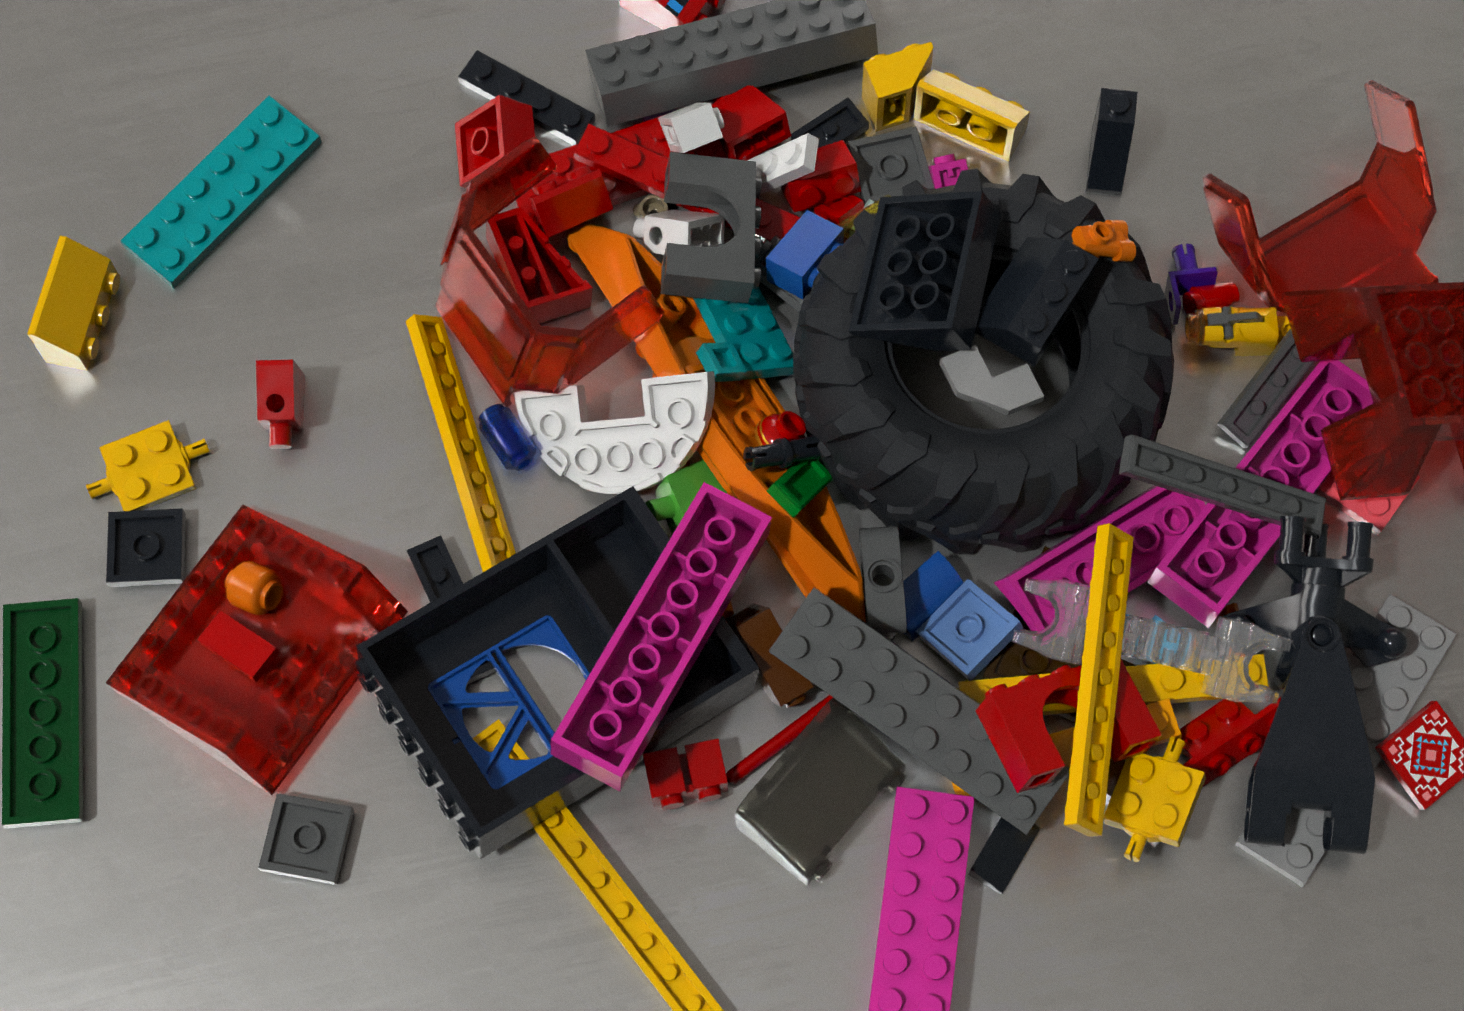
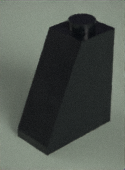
(1111, 141)

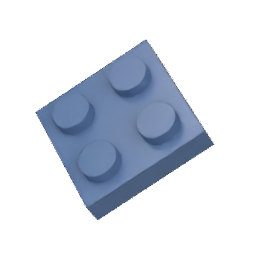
(969, 629)

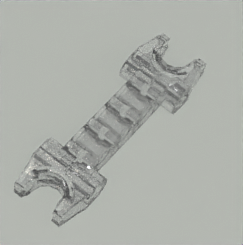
(1219, 655)

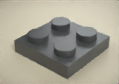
(889, 163)
(306, 839)

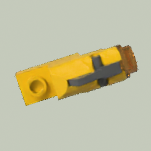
(1244, 329)

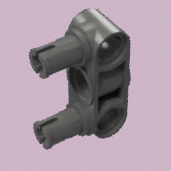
(883, 604)

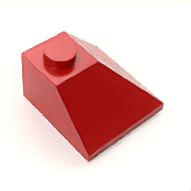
(490, 135)

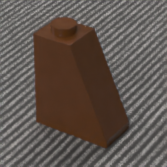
(758, 632)

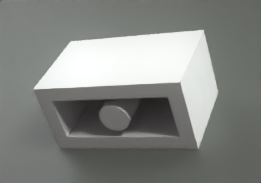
(692, 126)

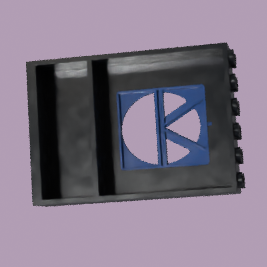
(554, 595)

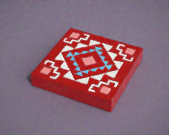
(1425, 755)

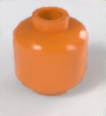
(253, 588)

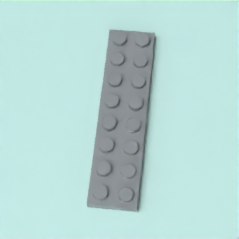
(1385, 699)

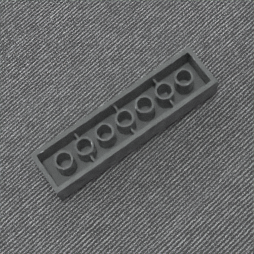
(728, 53)
(905, 704)

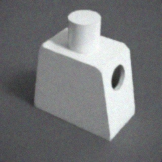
(676, 227)

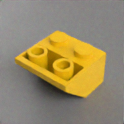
(892, 83)

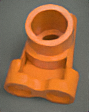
(1105, 240)

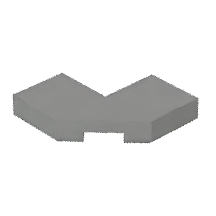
(1004, 392)

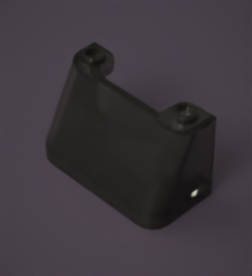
(818, 791)

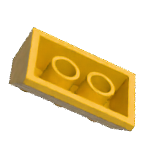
(970, 114)
(73, 305)

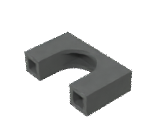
(731, 190)

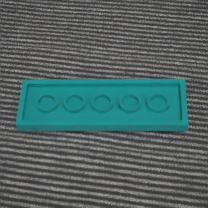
(221, 191)

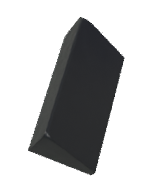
(1002, 855)

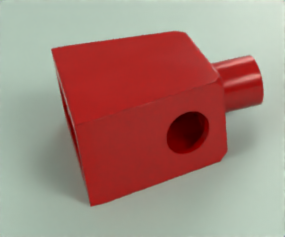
(750, 123)
(278, 386)

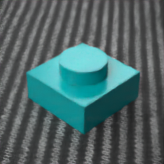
(723, 360)

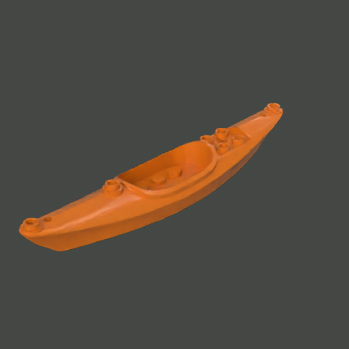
(811, 543)

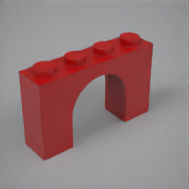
(1018, 731)

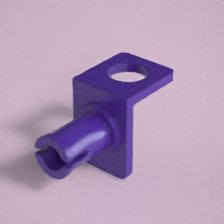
(1185, 277)

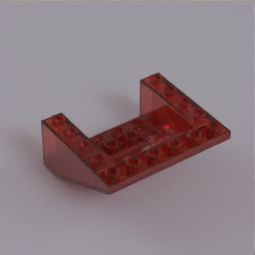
(322, 616)

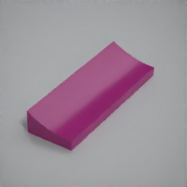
(1153, 519)

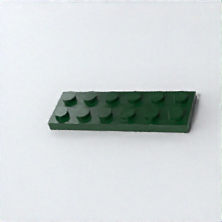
(42, 714)

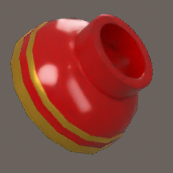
(777, 426)

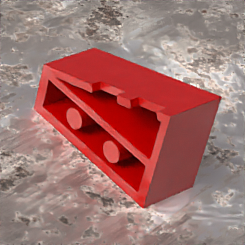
(535, 267)

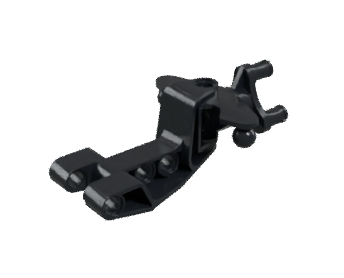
(1317, 740)

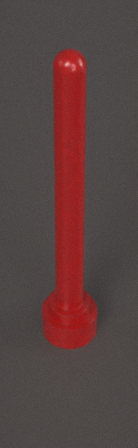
(773, 745)

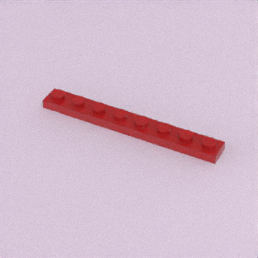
(647, 171)

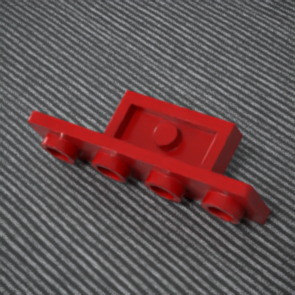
(1225, 736)

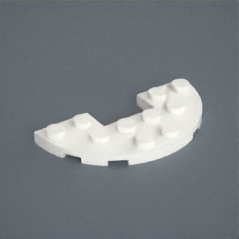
(622, 451)

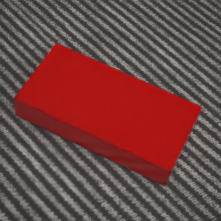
(238, 646)

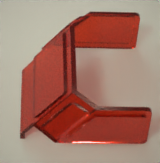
(1350, 239)
(491, 315)

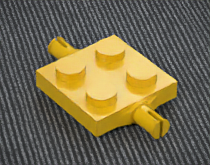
(148, 467)
(1154, 799)

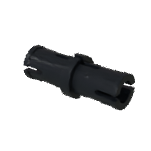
(781, 453)

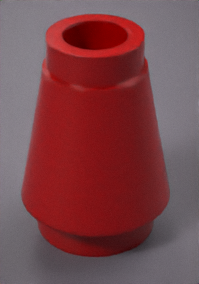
(1210, 296)

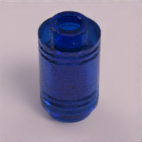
(506, 437)

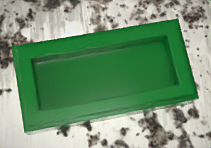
(800, 485)

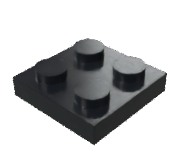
(146, 547)

